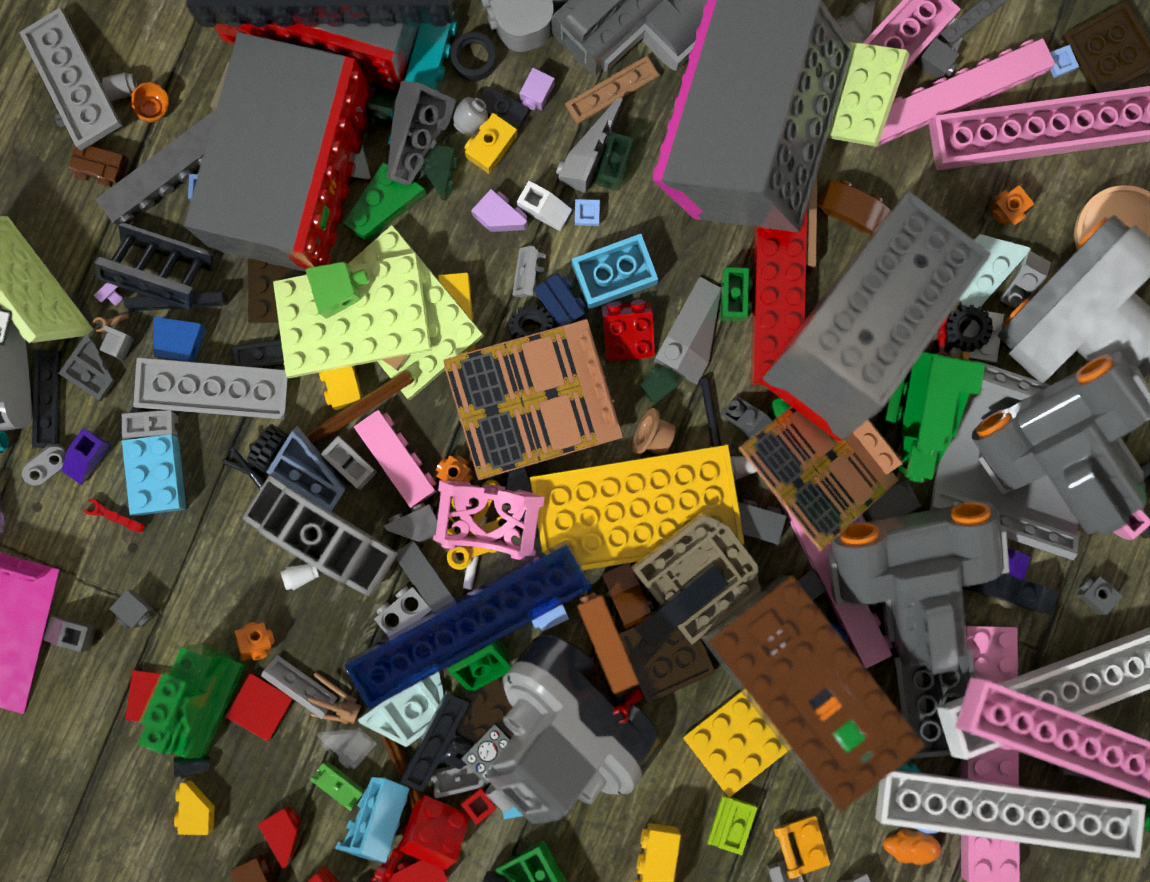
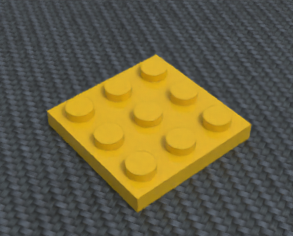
(735, 744)

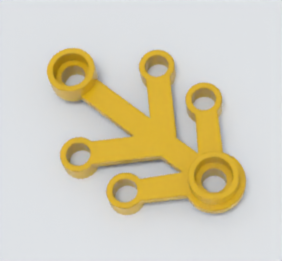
(468, 552)

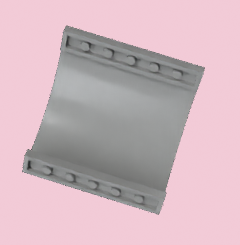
(1029, 513)

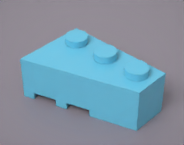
(376, 822)

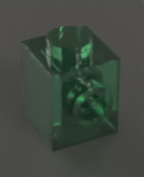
(659, 384)

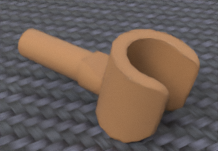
(111, 321)

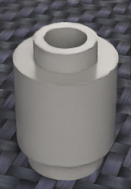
(119, 85)

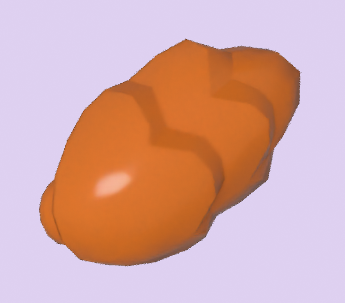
(912, 847)

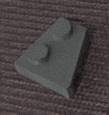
(88, 370)

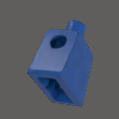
(177, 339)

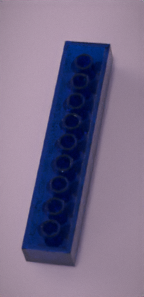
(468, 624)

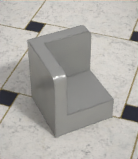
(116, 343)

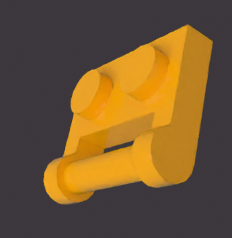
(809, 845)

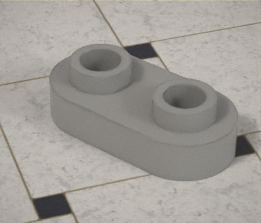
(42, 464)

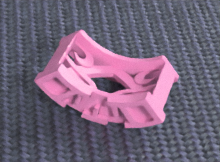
(519, 502)

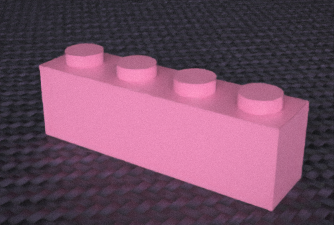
(395, 459)

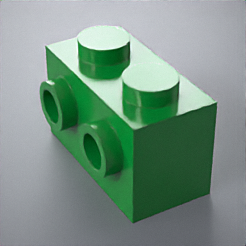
(734, 294)

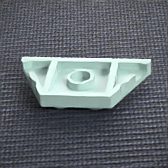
(1000, 264)
(407, 713)

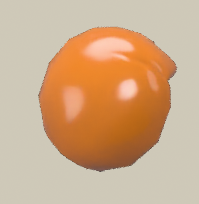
(149, 102)

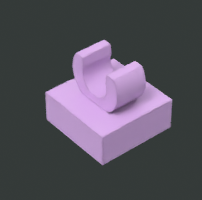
(108, 291)

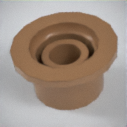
(653, 434)

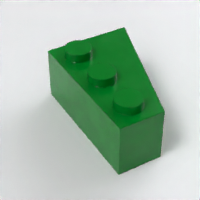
(381, 204)
(531, 865)

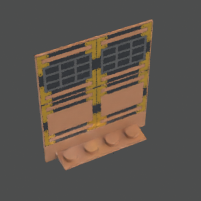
(532, 399)
(819, 478)

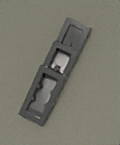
(424, 576)

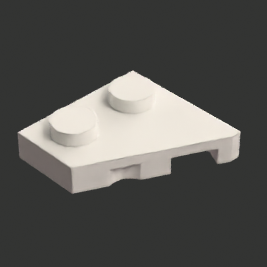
(989, 352)

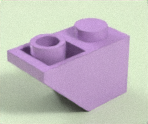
(497, 215)

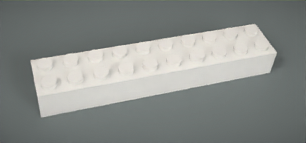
(1072, 684)
(1011, 813)

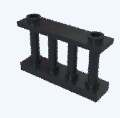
(148, 284)

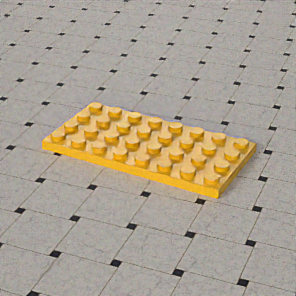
(633, 506)

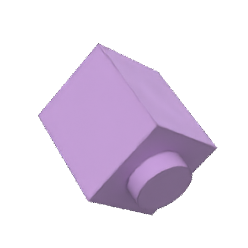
(536, 89)

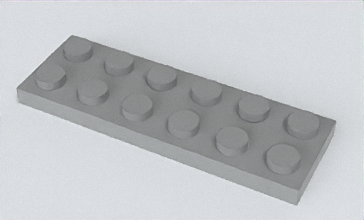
(70, 79)
(210, 388)

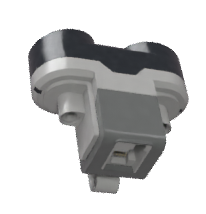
(565, 735)

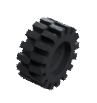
(969, 313)
(526, 317)
(267, 447)

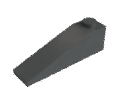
(417, 121)

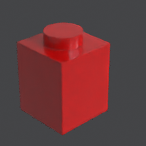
(478, 805)

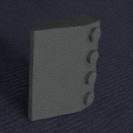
(924, 692)

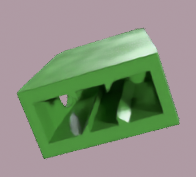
(335, 287)

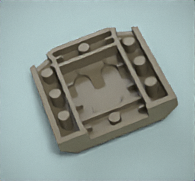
(689, 553)

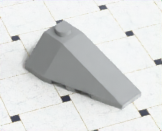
(584, 157)
(691, 336)

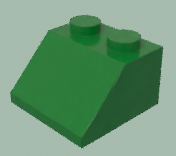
(481, 666)

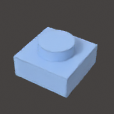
(1064, 61)
(587, 212)

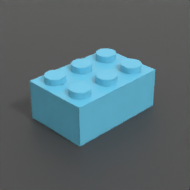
(614, 271)
(154, 475)

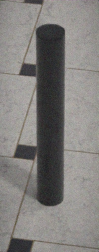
(710, 412)

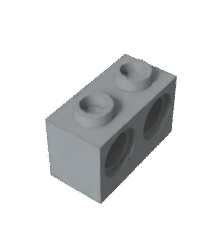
(349, 463)
(405, 616)

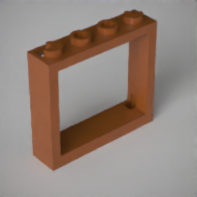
(607, 642)

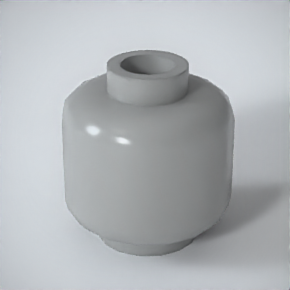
(469, 115)

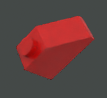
(281, 833)

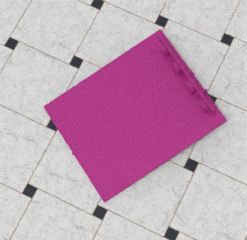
(24, 612)

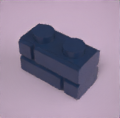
(559, 300)

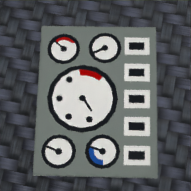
(485, 752)

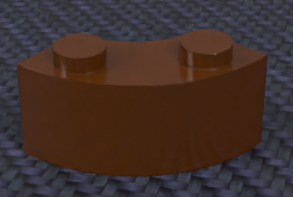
(852, 206)
(627, 595)

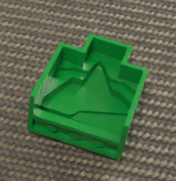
(934, 410)
(190, 701)

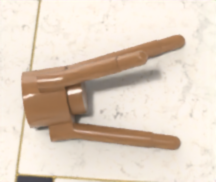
(346, 711)

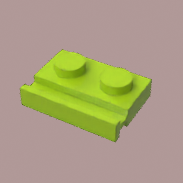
(731, 824)

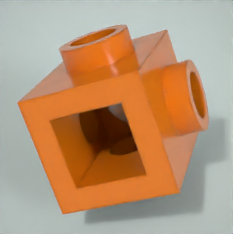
(1011, 206)
(458, 463)
(254, 641)

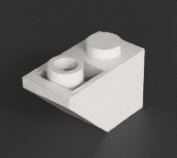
(543, 206)

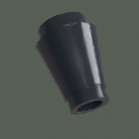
(191, 766)

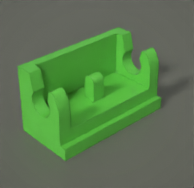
(338, 785)

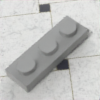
(297, 685)

